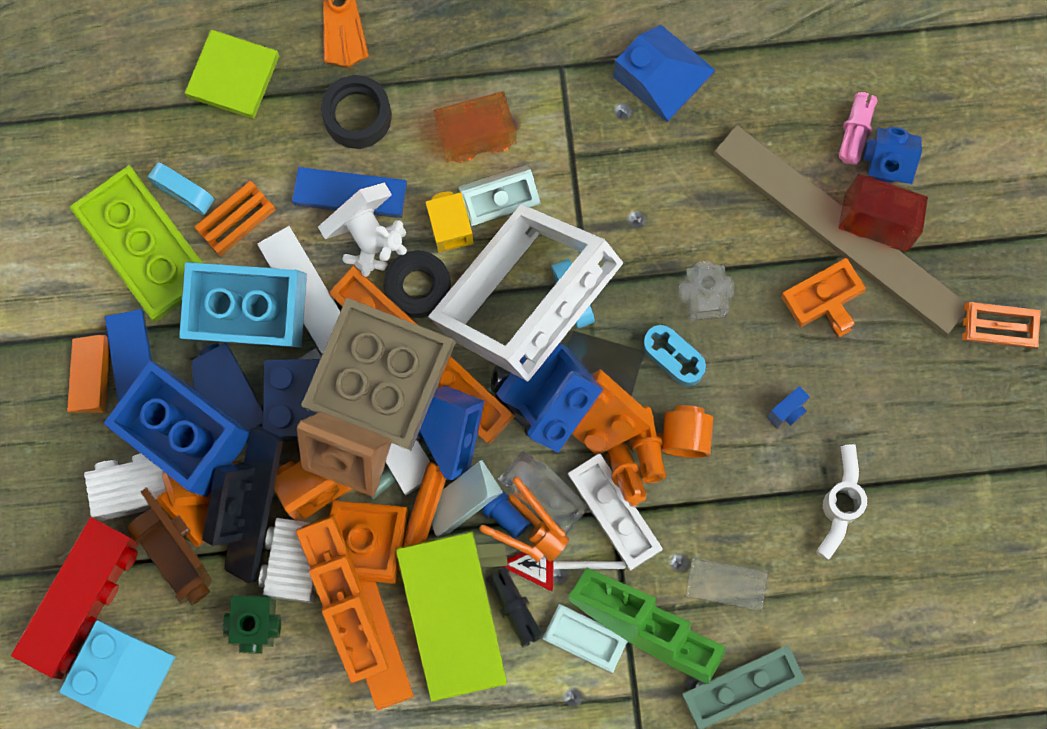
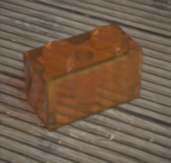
(475, 127)

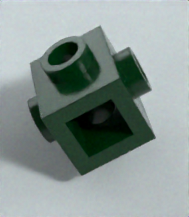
(245, 610)

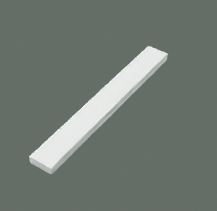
(320, 316)

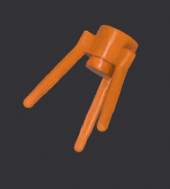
(546, 538)

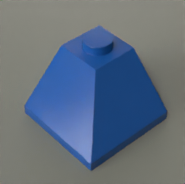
(661, 71)

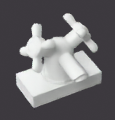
(358, 219)

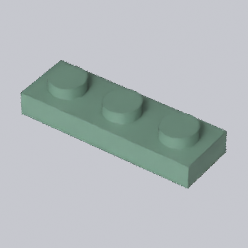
(743, 687)

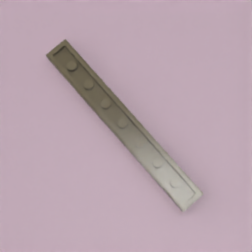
(822, 216)

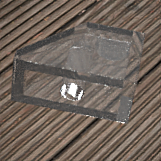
(547, 488)

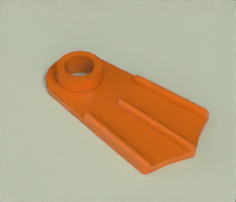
(343, 34)

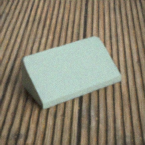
(499, 194)
(464, 498)

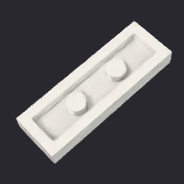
(615, 516)

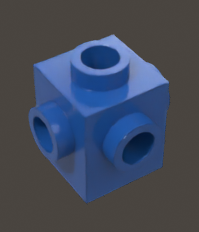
(893, 155)

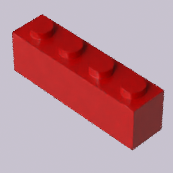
(75, 599)

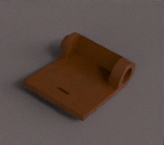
(170, 551)

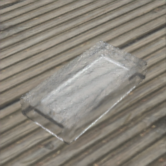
(726, 584)

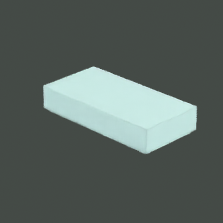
(585, 638)

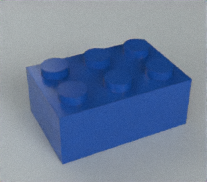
(177, 428)

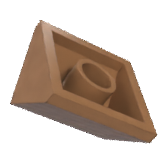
(342, 452)

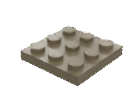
(379, 372)

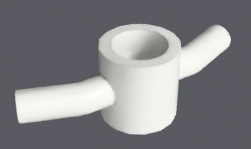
(839, 519)

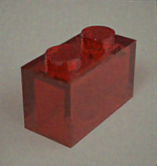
(883, 213)

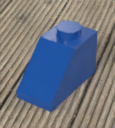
(452, 430)

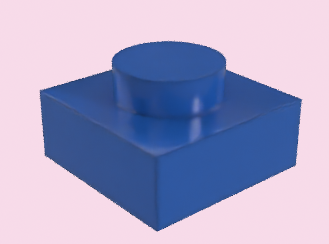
(790, 408)

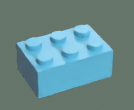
(243, 305)

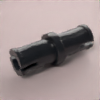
(514, 607)

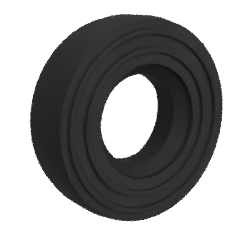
(417, 261)

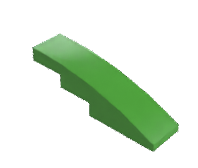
(644, 625)

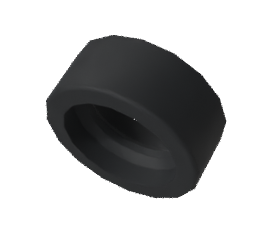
(356, 85)

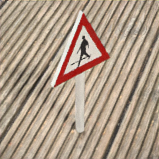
(542, 572)

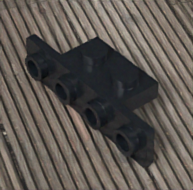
(242, 504)

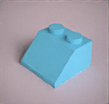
(117, 674)

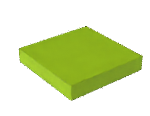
(232, 74)

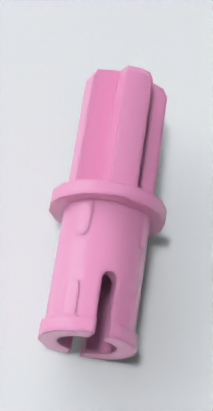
(857, 128)

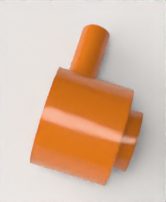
(686, 432)

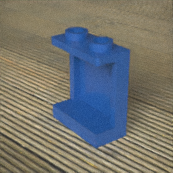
(553, 397)

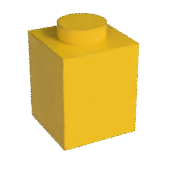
(449, 221)

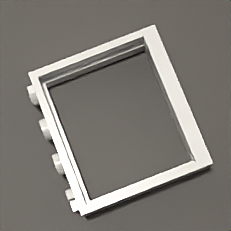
(553, 315)

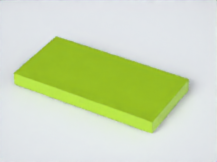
(137, 240)
(451, 616)

